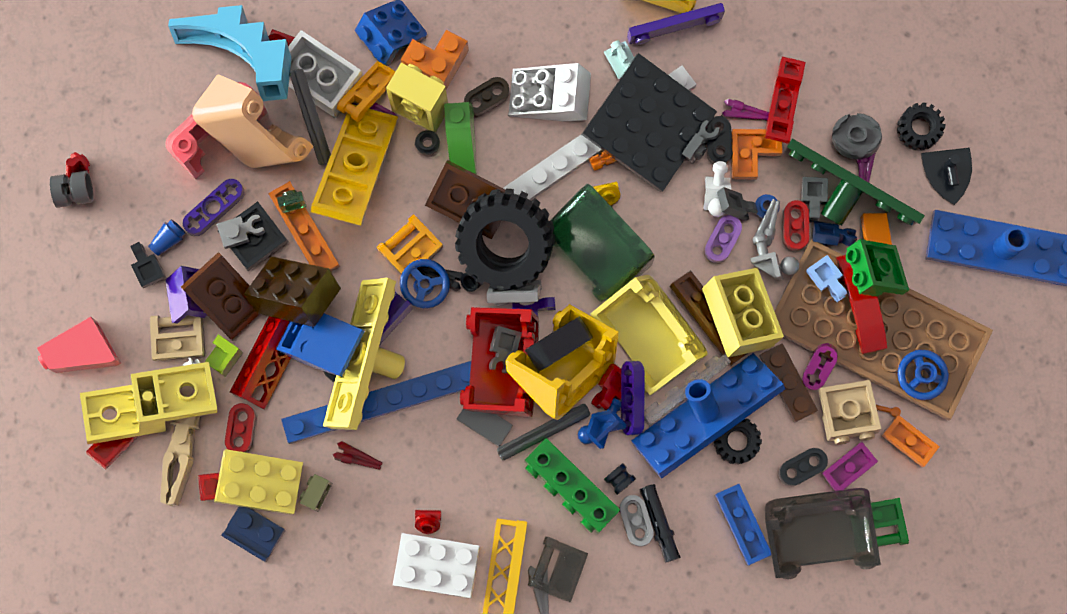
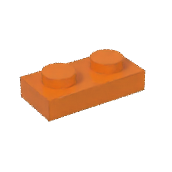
(910, 441)

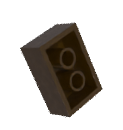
(292, 291)

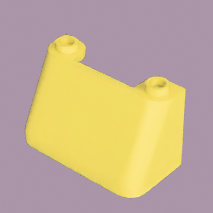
(651, 331)

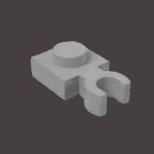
(236, 231)

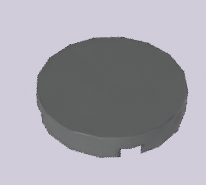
(857, 136)

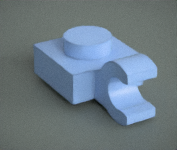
(826, 275)

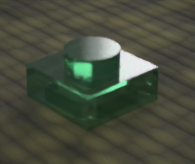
(291, 201)

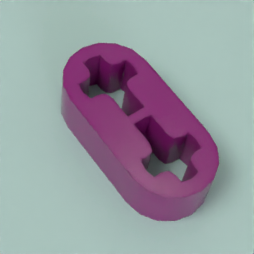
(825, 369)

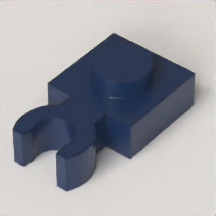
(830, 234)

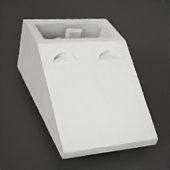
(550, 92)

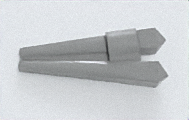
(768, 223)
(541, 598)

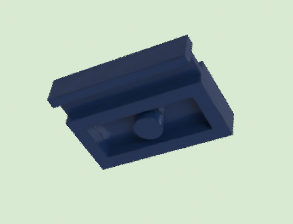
(253, 532)

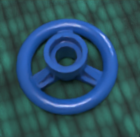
(422, 292)
(931, 370)

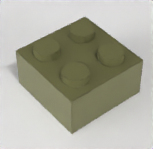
(316, 492)

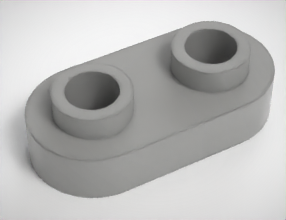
(636, 521)

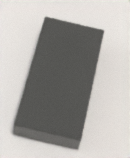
(487, 425)

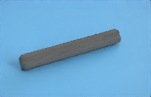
(310, 116)
(543, 431)

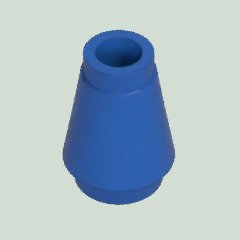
(166, 237)

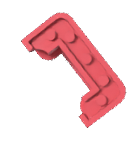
(185, 140)

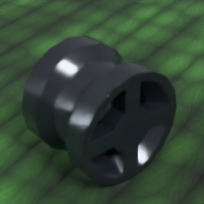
(620, 479)

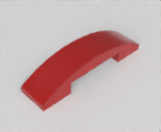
(784, 100)
(866, 312)

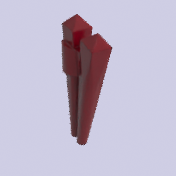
(354, 456)

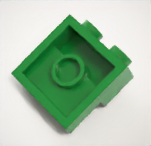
(876, 268)

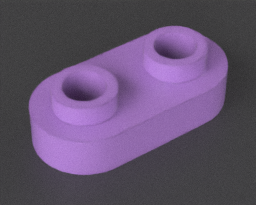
(723, 240)

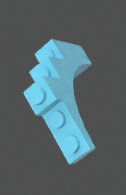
(248, 40)

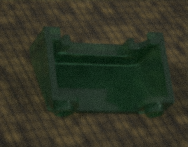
(600, 243)

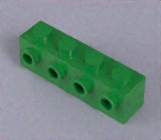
(571, 485)

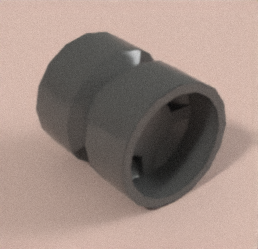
(80, 188)

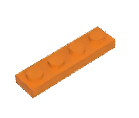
(305, 232)

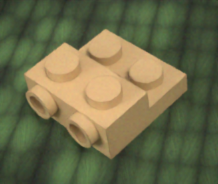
(849, 412)

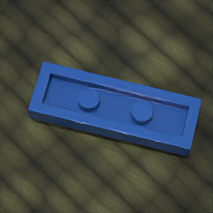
(743, 524)

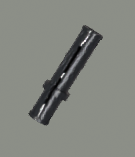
(663, 533)

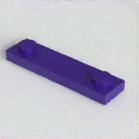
(707, 15)

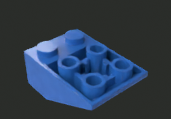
(325, 346)

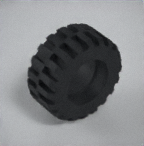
(498, 269)

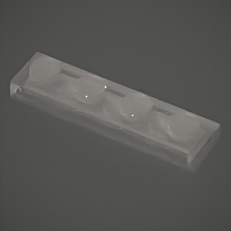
(676, 395)

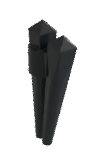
(453, 275)

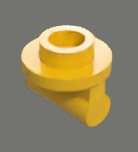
(609, 192)

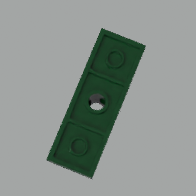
(850, 189)

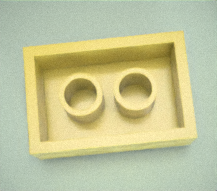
(417, 97)
(742, 312)
(258, 482)

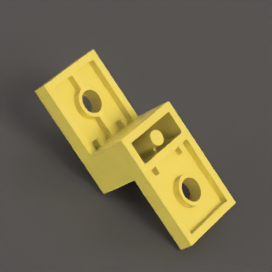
(148, 403)

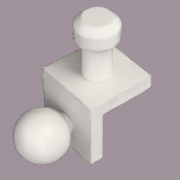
(713, 185)

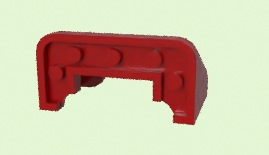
(491, 389)

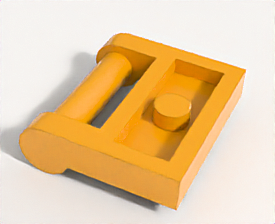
(422, 246)

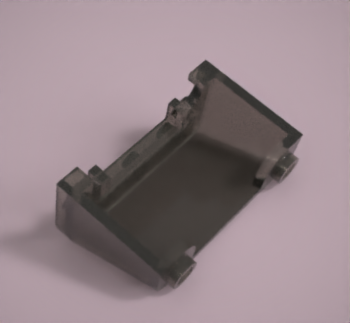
(821, 530)

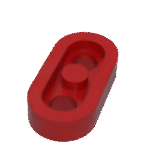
(796, 226)
(240, 429)

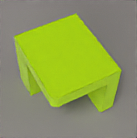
(223, 356)

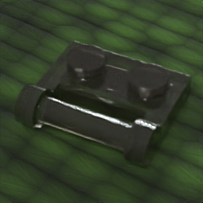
(565, 572)

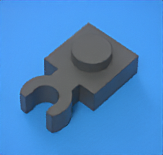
(503, 344)

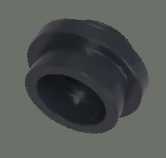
(427, 135)

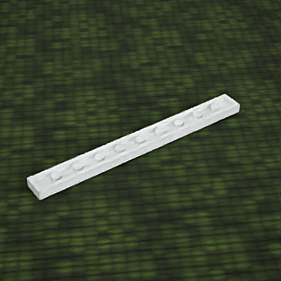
(571, 156)

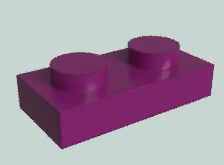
(849, 467)

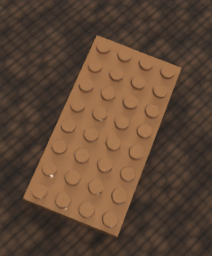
(910, 324)

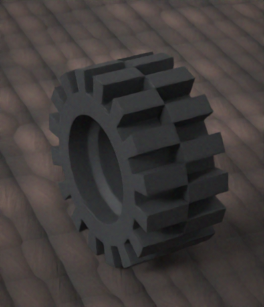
(914, 139)
(748, 452)

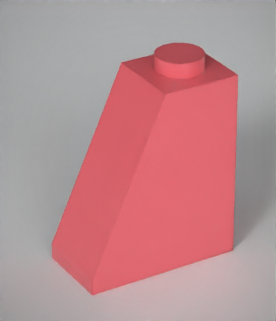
(78, 349)

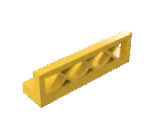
(515, 566)

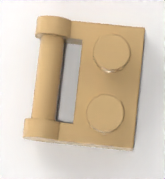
(176, 344)

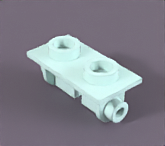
(619, 57)

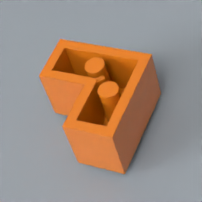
(442, 61)

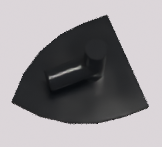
(948, 172)

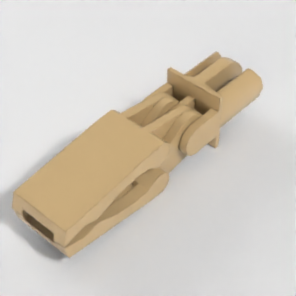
(179, 450)

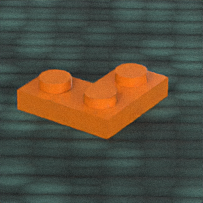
(746, 147)

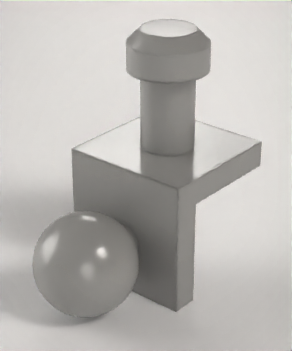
(770, 262)

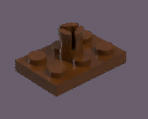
(457, 190)
(220, 294)

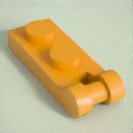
(366, 91)

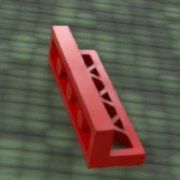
(257, 362)

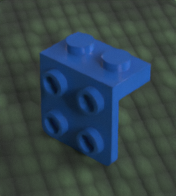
(389, 30)

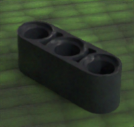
(558, 344)

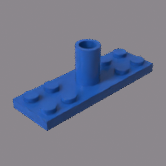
(998, 247)
(707, 414)

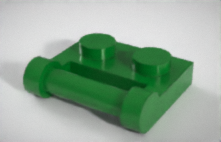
(887, 514)

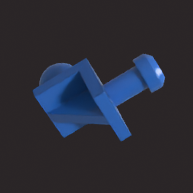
(601, 424)

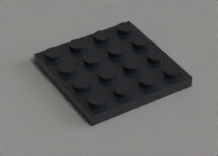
(648, 122)

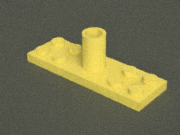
(352, 388)

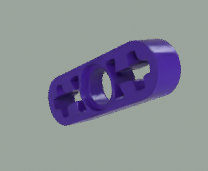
(213, 196)
(633, 397)

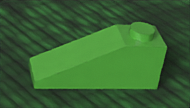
(461, 135)

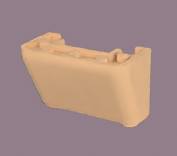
(230, 116)

